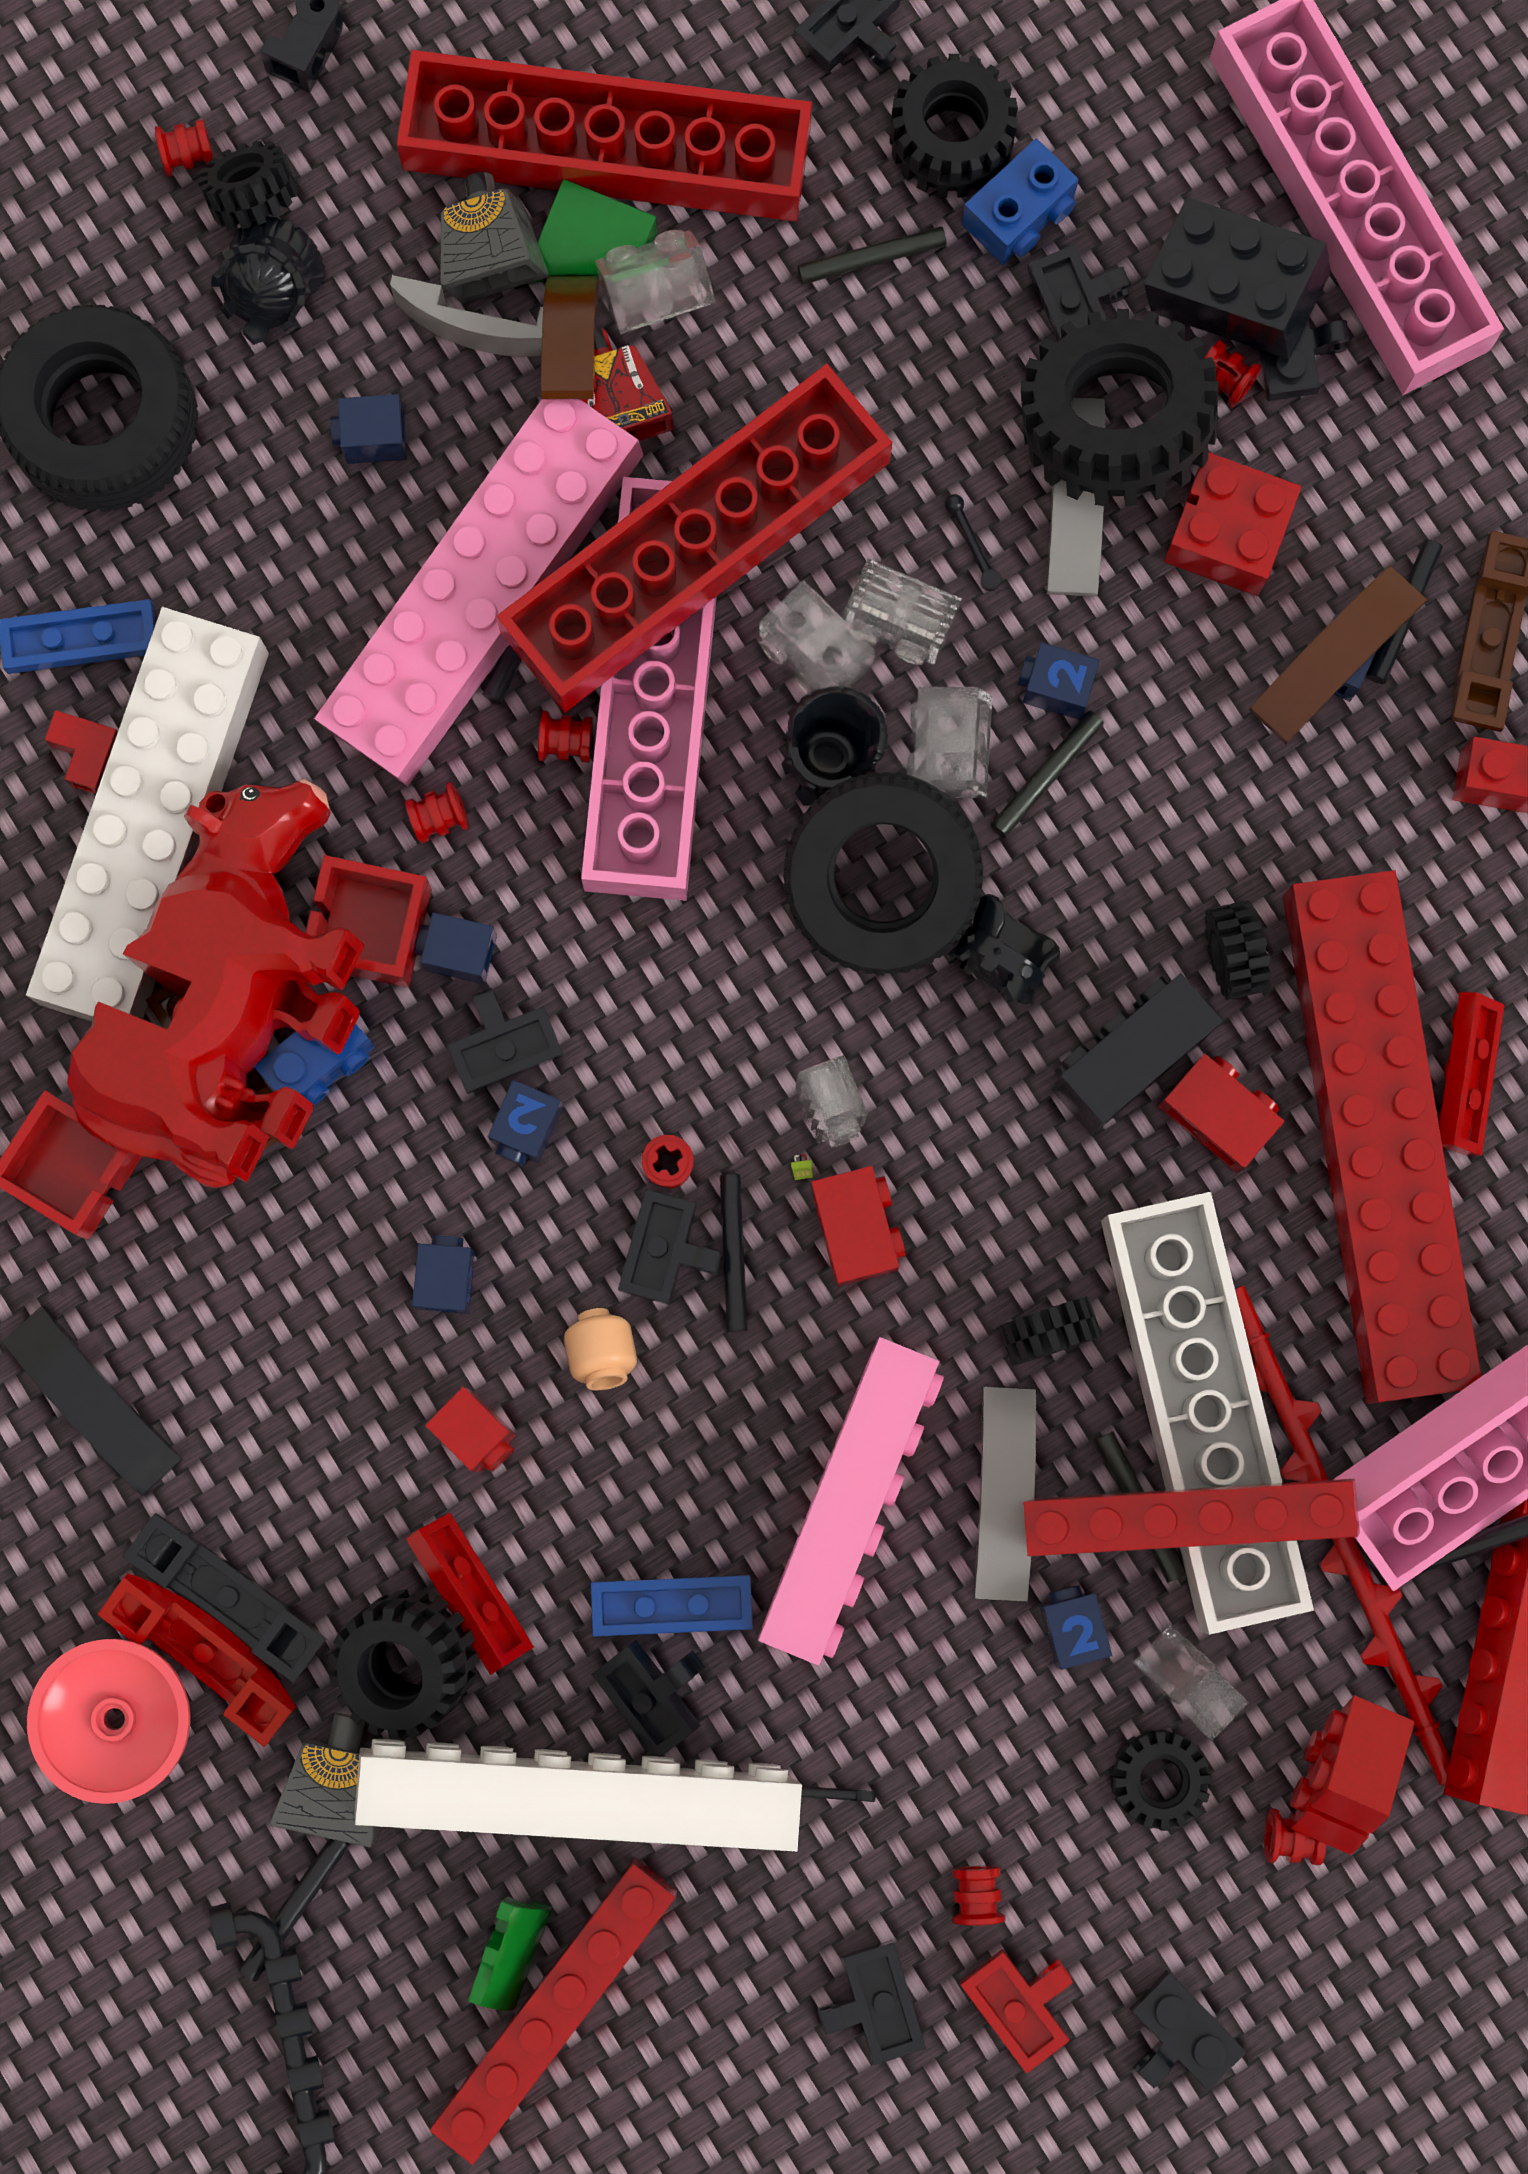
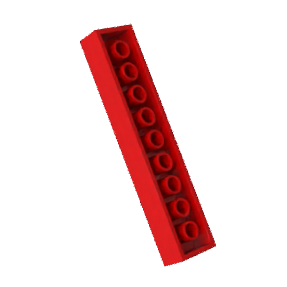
(1381, 1137)

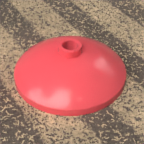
(72, 1729)

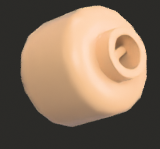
(600, 1349)

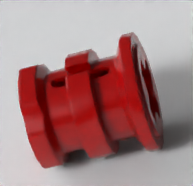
(183, 146)
(1232, 373)
(565, 737)
(437, 813)
(673, 1146)
(1283, 1841)
(977, 1895)

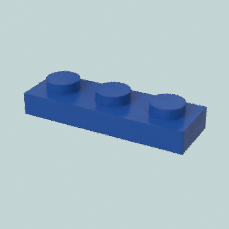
(76, 636)
(671, 1605)

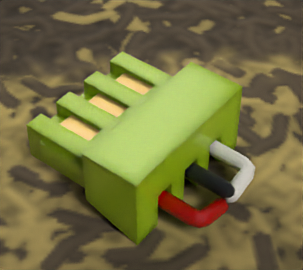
(803, 1168)

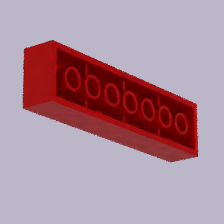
(605, 135)
(695, 537)

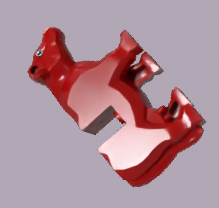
(242, 974)

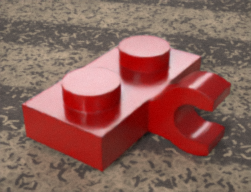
(1018, 2007)

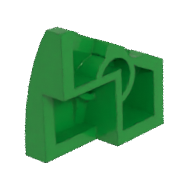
(588, 226)
(509, 1954)

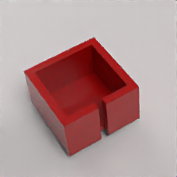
(1234, 524)
(379, 909)
(63, 1167)
(1351, 1774)

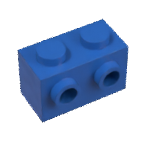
(1021, 203)
(310, 1066)

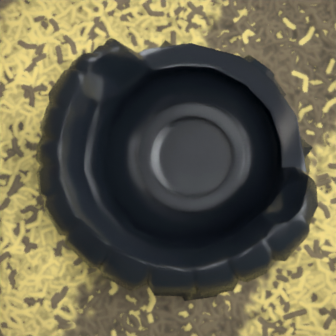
(268, 276)
(832, 739)
(1005, 952)

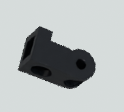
(305, 44)

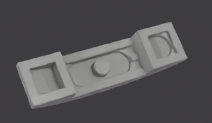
(485, 333)
(1076, 527)
(1005, 1483)

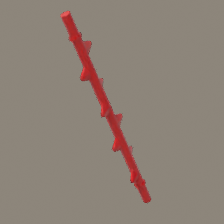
(1345, 1555)

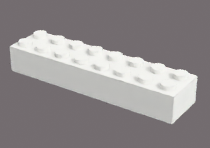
(136, 838)
(1202, 1398)
(577, 1798)

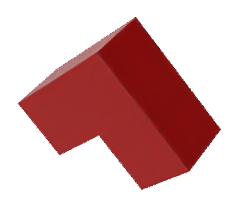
(87, 742)

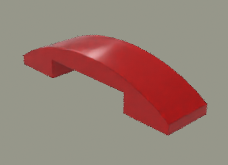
(205, 1649)

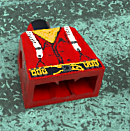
(627, 391)

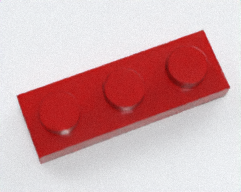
(1470, 1073)
(470, 1591)

